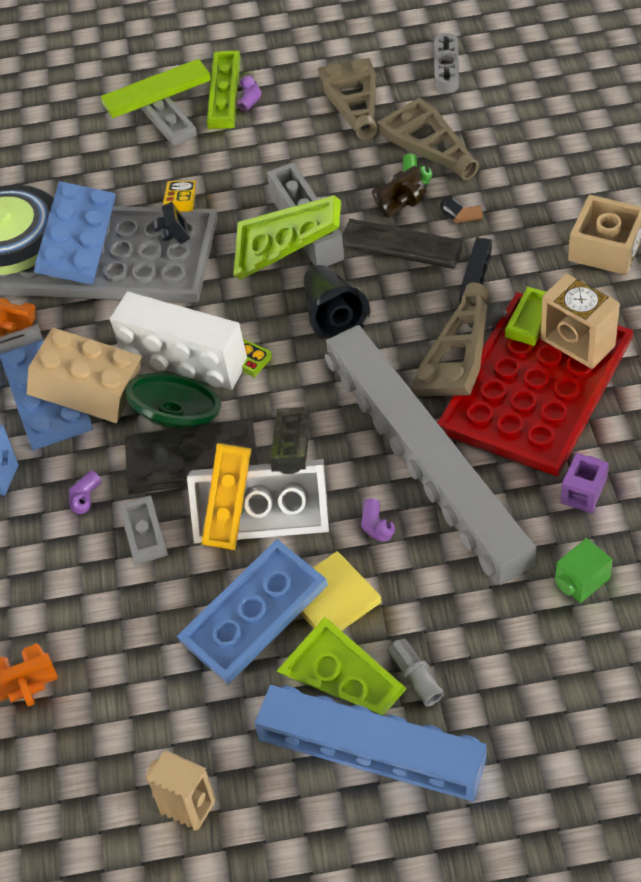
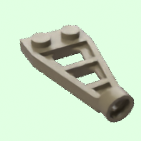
(350, 75)
(416, 115)
(456, 377)

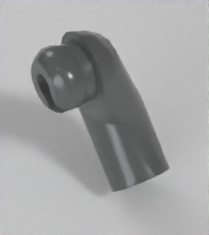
(494, 314)

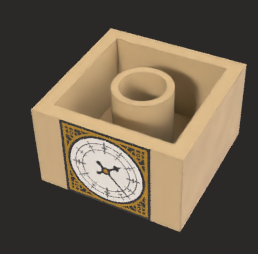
(606, 235)
(579, 320)

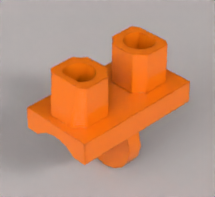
(15, 317)
(26, 677)

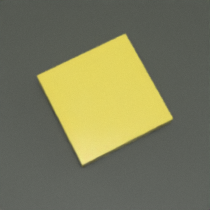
(344, 598)

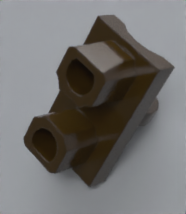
(401, 191)

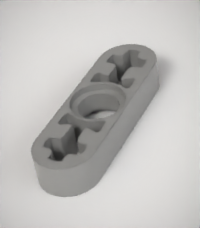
(441, 70)

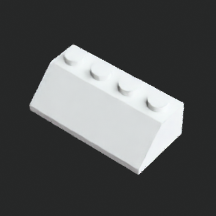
(272, 501)

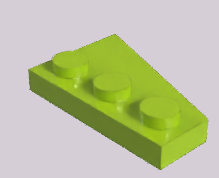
(342, 669)

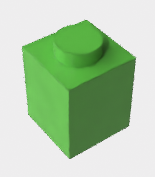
(583, 570)

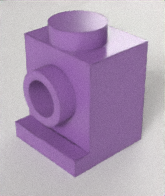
(584, 482)

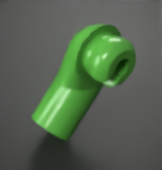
(411, 160)

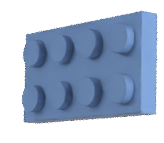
(75, 233)
(42, 420)
(252, 611)

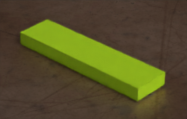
(155, 88)
(223, 90)

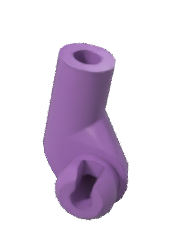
(251, 93)
(80, 492)
(372, 524)

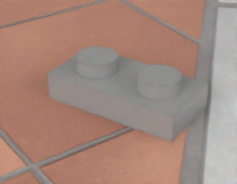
(143, 530)

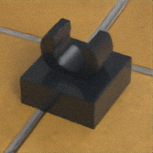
(172, 224)

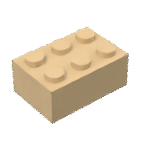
(82, 374)

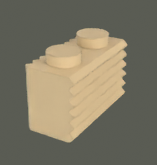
(180, 789)

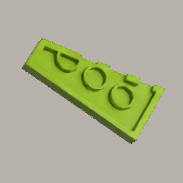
(282, 232)

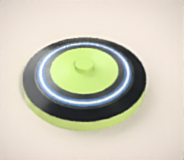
(22, 226)

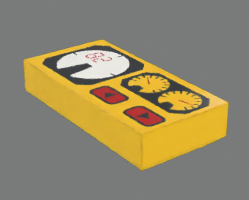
(181, 194)

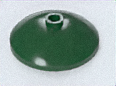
(172, 400)

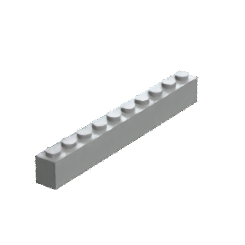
(431, 456)

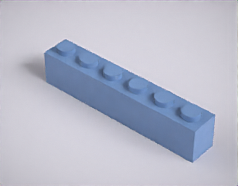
(372, 741)

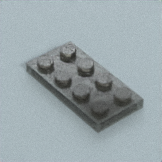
(167, 456)

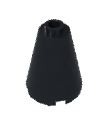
(333, 302)

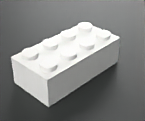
(180, 340)

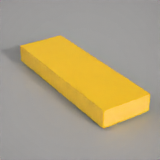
(226, 496)

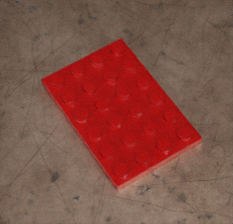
(530, 399)

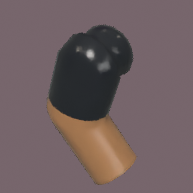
(458, 212)

